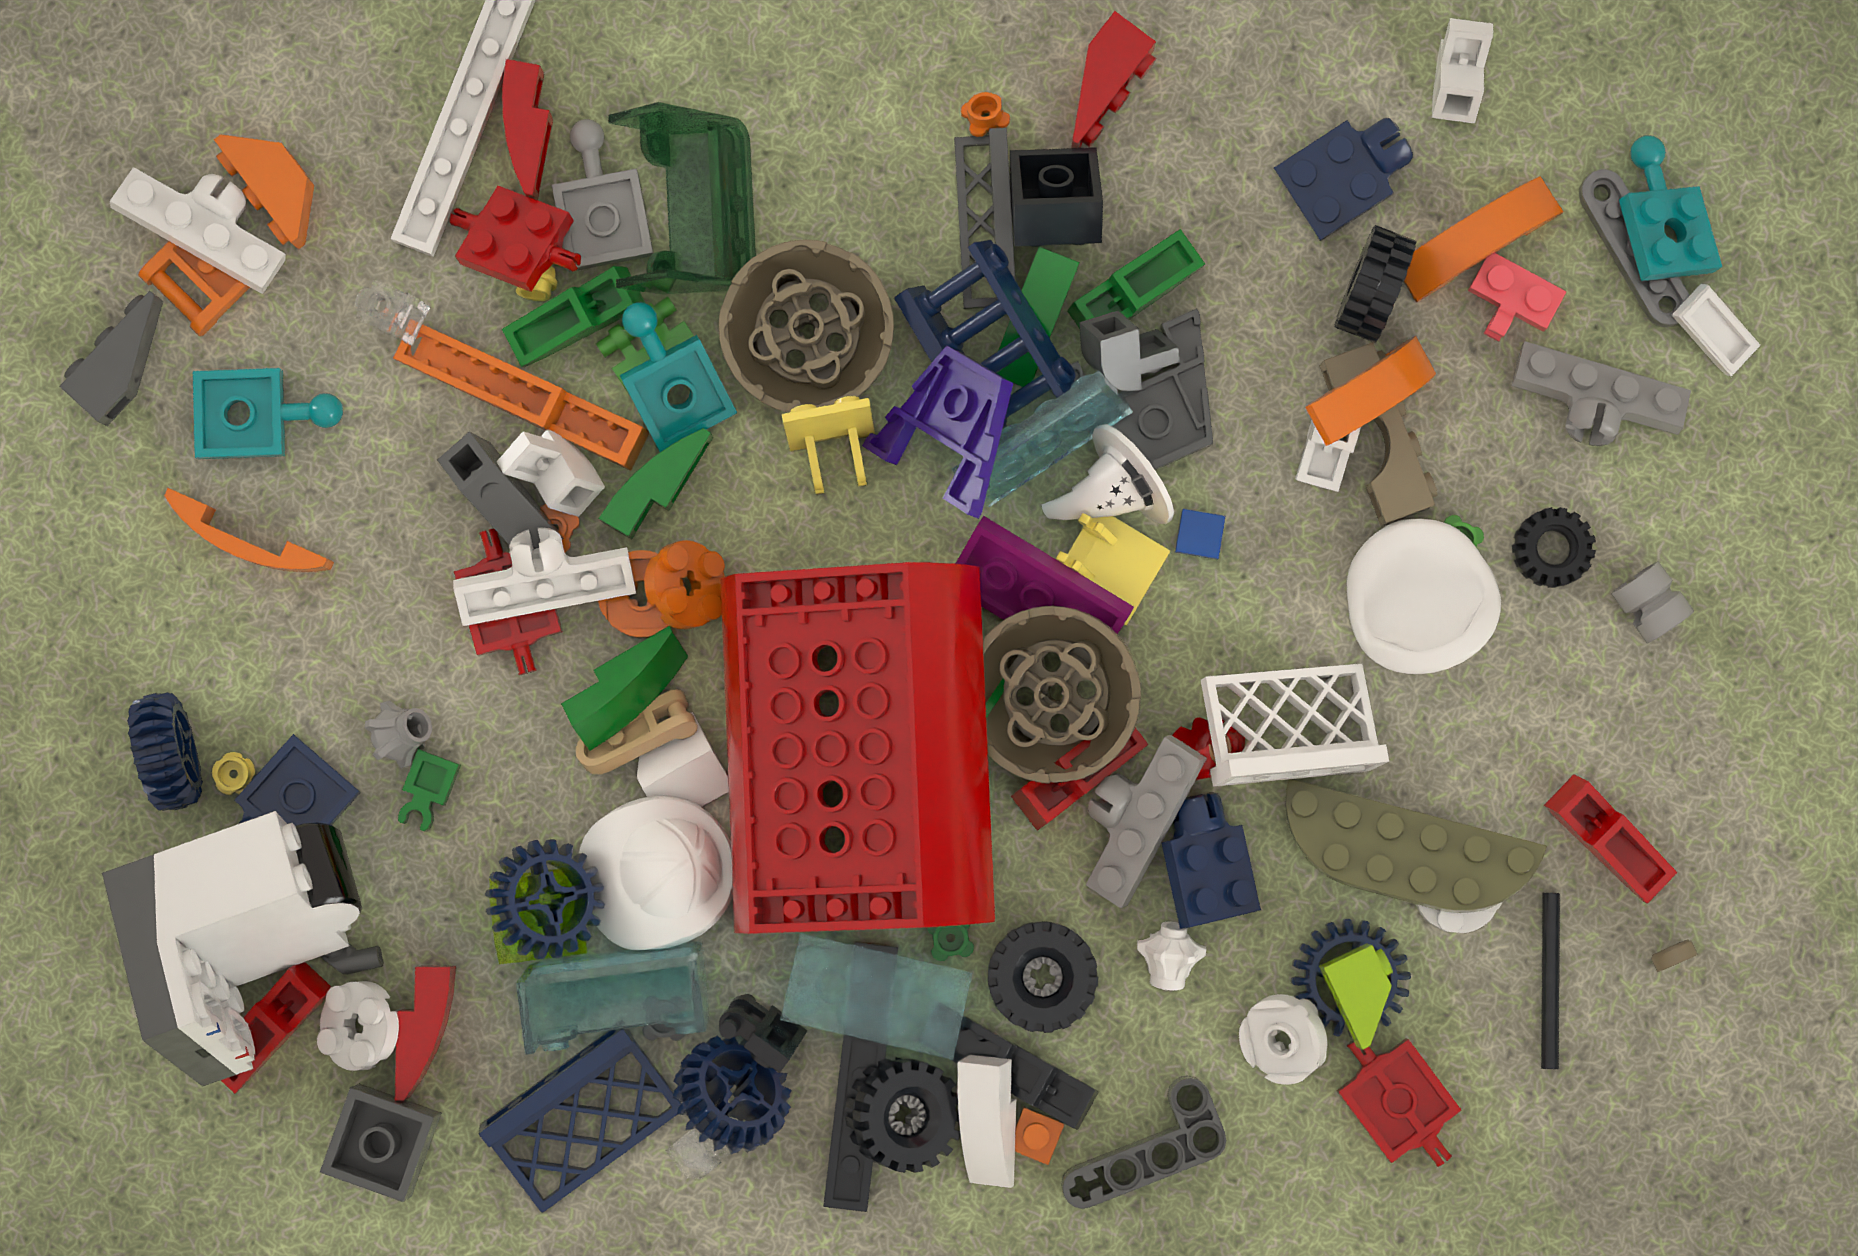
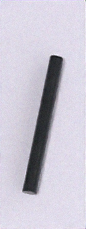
(1550, 980)

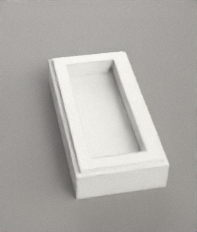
(1716, 329)

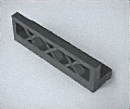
(1000, 202)

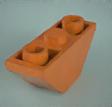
(272, 182)

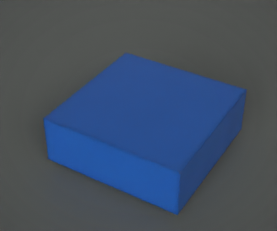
(1200, 534)

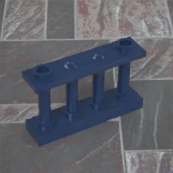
(923, 314)

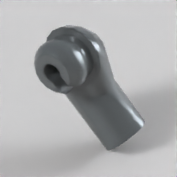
(350, 960)

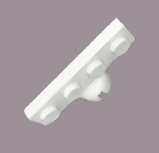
(201, 224)
(543, 580)

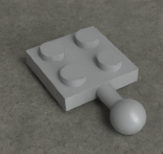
(605, 208)

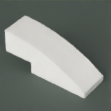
(987, 1119)

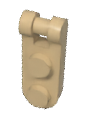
(641, 734)

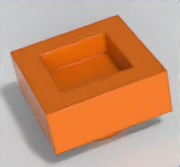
(1037, 1135)

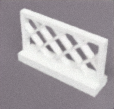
(1293, 762)

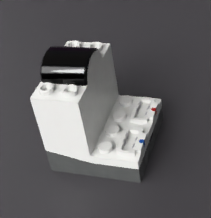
(221, 917)

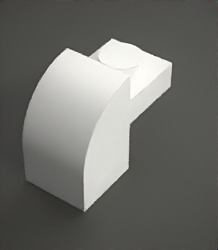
(1461, 70)
(1325, 464)
(556, 468)

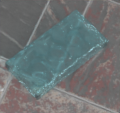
(1053, 433)
(876, 996)

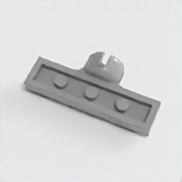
(1599, 394)
(1140, 817)

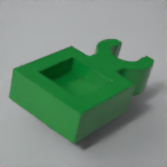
(430, 781)

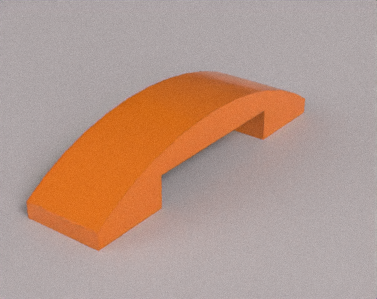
(1480, 236)
(1371, 392)
(198, 518)

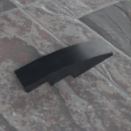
(1031, 1077)

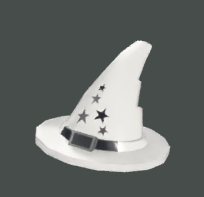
(1115, 485)

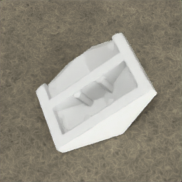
(684, 770)

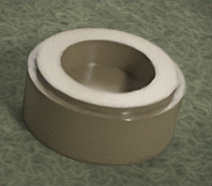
(1673, 955)

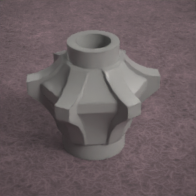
(398, 732)

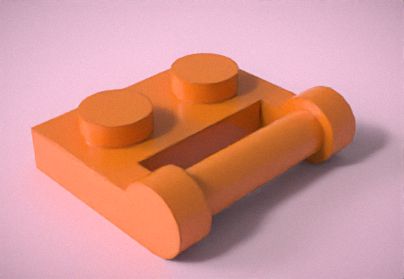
(216, 284)

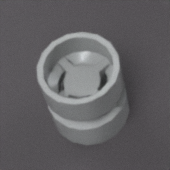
(1653, 602)

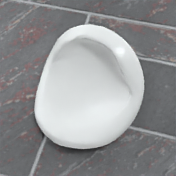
(1421, 597)
(661, 872)

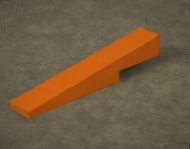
(525, 396)

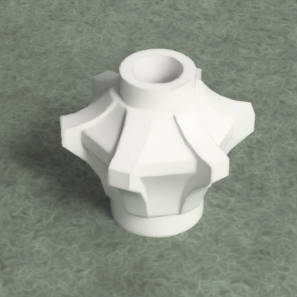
(1170, 956)

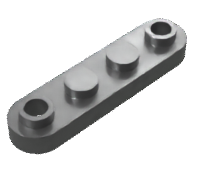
(1611, 227)

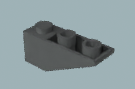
(114, 369)
(496, 496)

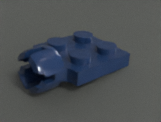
(1344, 174)
(297, 788)
(1208, 864)

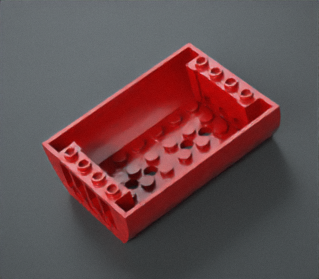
(899, 746)

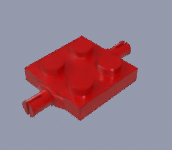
(515, 238)
(514, 632)
(1399, 1101)

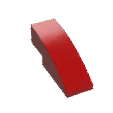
(525, 124)
(1047, 800)
(1610, 838)
(280, 1015)
(422, 1027)

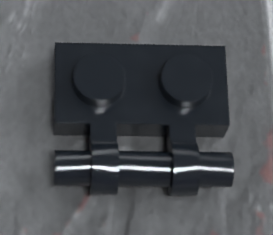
(767, 1037)

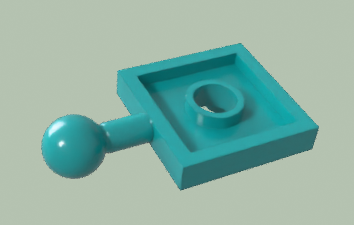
(1679, 208)
(653, 379)
(264, 431)

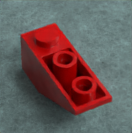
(1111, 63)

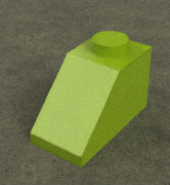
(1359, 989)

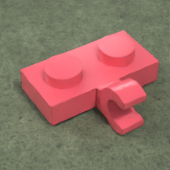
(1515, 294)

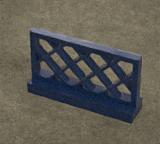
(556, 1088)

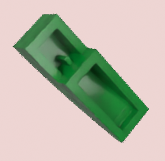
(1141, 280)
(1046, 293)
(570, 317)
(655, 482)
(625, 687)

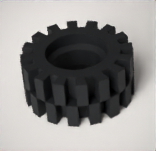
(1579, 547)

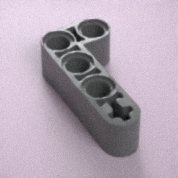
(1140, 1152)

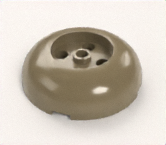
(785, 281)
(1021, 734)

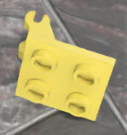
(813, 424)
(1115, 558)

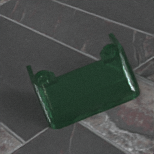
(706, 197)

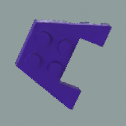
(961, 408)

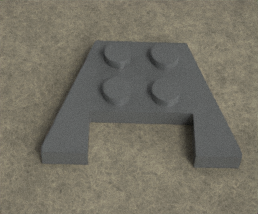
(1173, 407)

